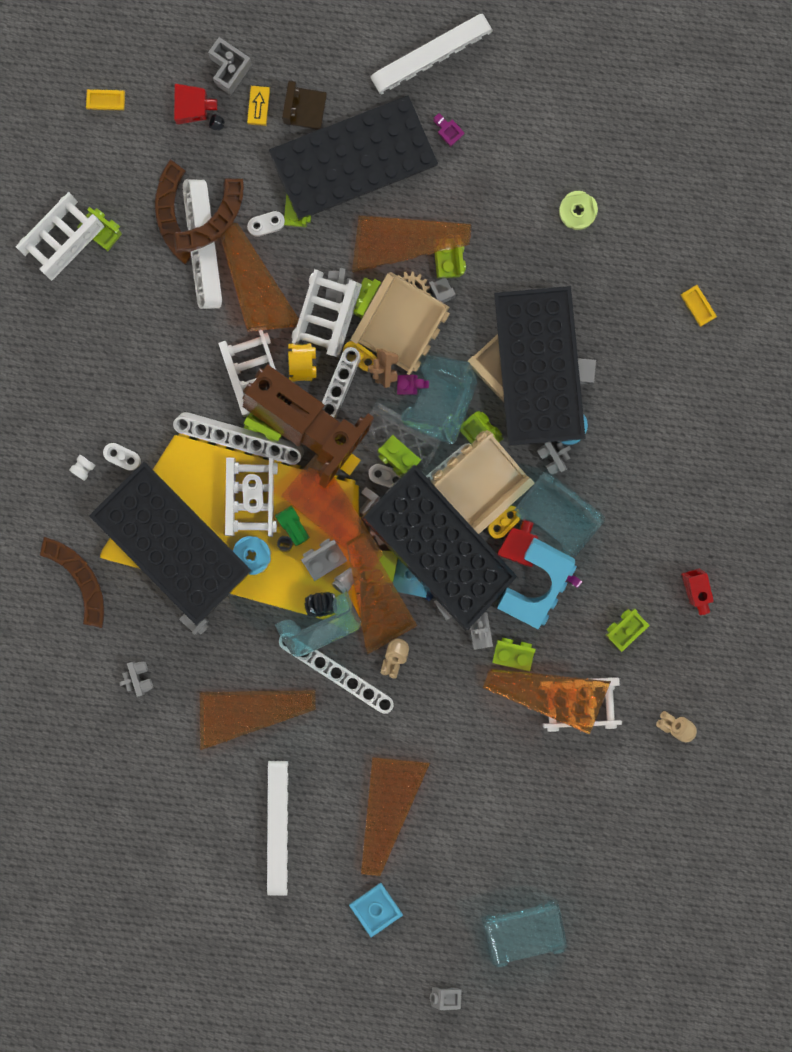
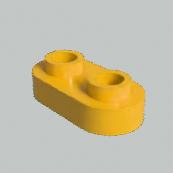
(365, 354)
(504, 523)

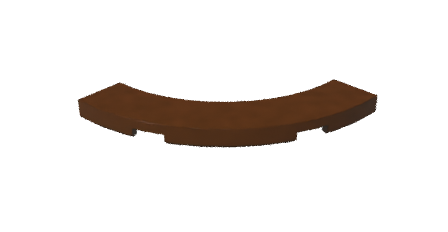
(166, 207)
(218, 224)
(83, 576)

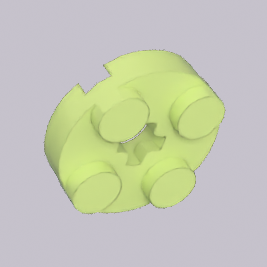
(584, 201)

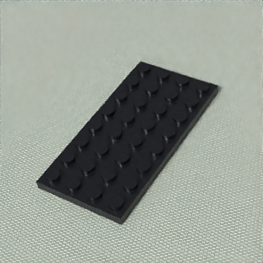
(353, 157)
(539, 366)
(170, 543)
(439, 547)

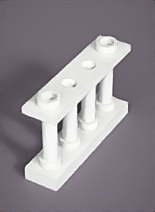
(71, 248)
(344, 309)
(235, 368)
(233, 506)
(610, 723)

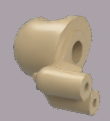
(395, 655)
(680, 728)

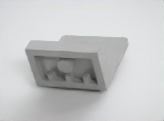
(324, 559)

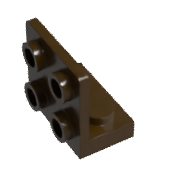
(303, 107)

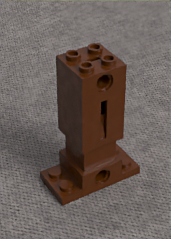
(303, 420)

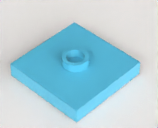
(407, 583)
(375, 909)

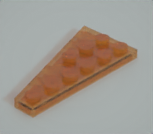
(396, 240)
(258, 294)
(327, 506)
(379, 603)
(242, 712)
(389, 801)

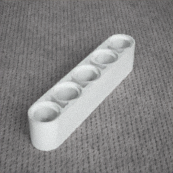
(338, 382)

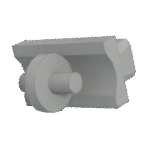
(336, 276)
(558, 464)
(481, 633)
(139, 686)

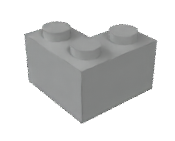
(233, 65)

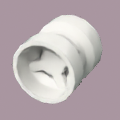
(82, 467)

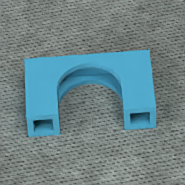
(535, 610)

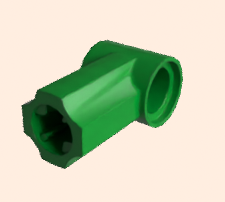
(291, 523)

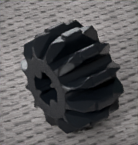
(319, 604)

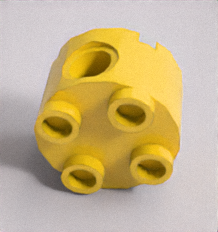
(301, 362)

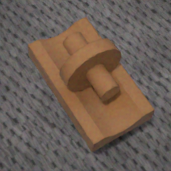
(382, 368)

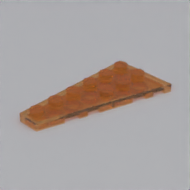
(559, 697)

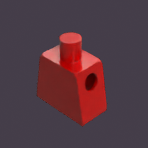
(192, 104)
(517, 544)
(695, 583)

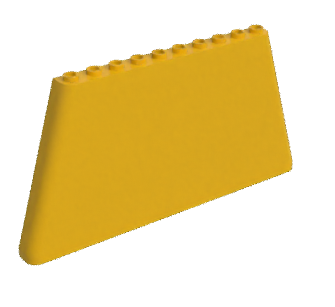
(199, 478)

